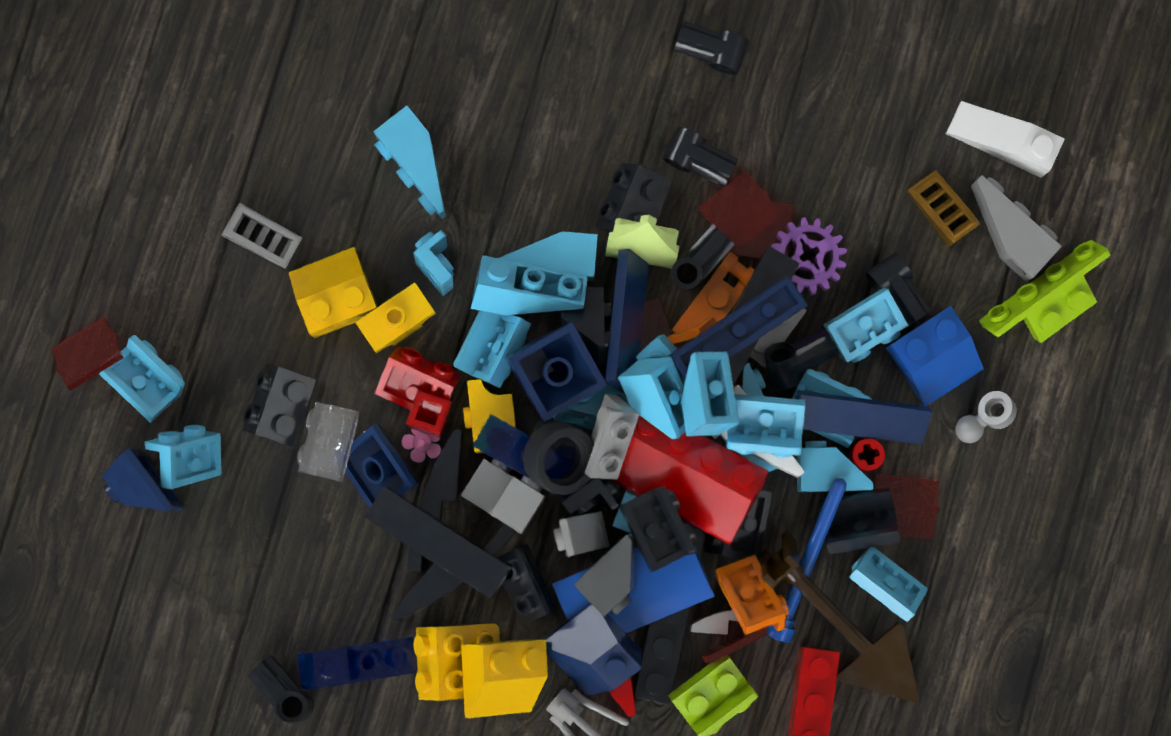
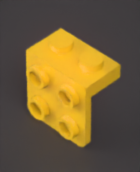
(441, 658)

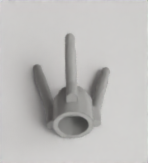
(567, 708)

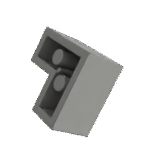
(503, 495)

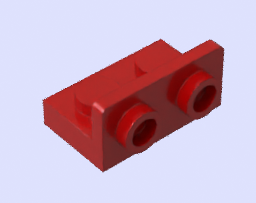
(409, 372)

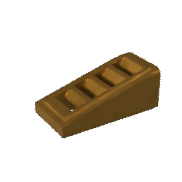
(932, 215)

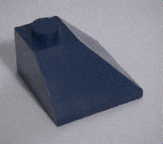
(556, 371)
(138, 483)
(594, 651)

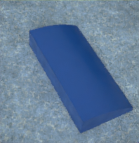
(654, 593)

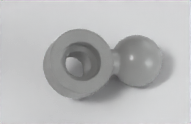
(971, 428)

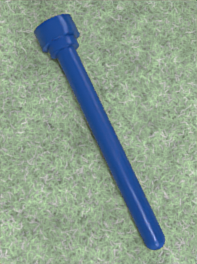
(810, 556)

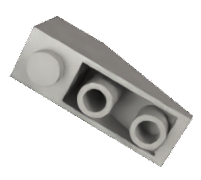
(1015, 235)
(582, 534)

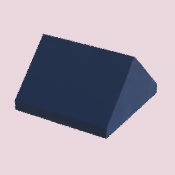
(377, 464)

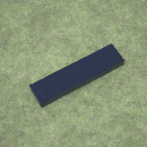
(626, 315)
(744, 324)
(864, 417)

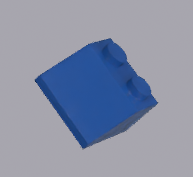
(936, 356)

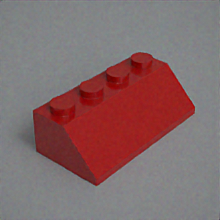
(708, 479)

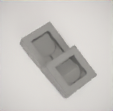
(714, 623)

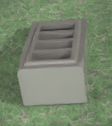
(243, 211)

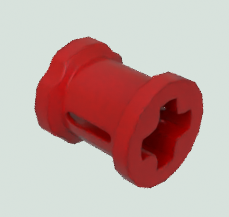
(870, 444)

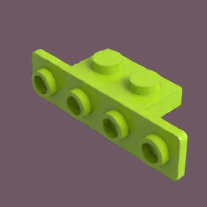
(1051, 298)

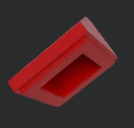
(429, 414)
(624, 697)

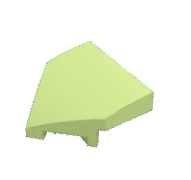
(646, 239)

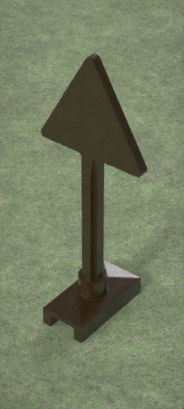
(882, 663)

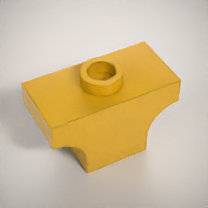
(396, 318)
(485, 403)

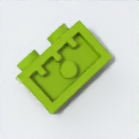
(713, 696)

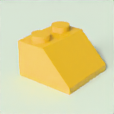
(332, 292)
(503, 676)

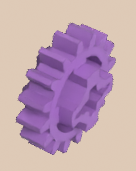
(816, 271)

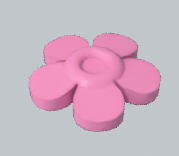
(423, 444)

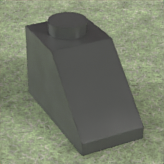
(611, 578)

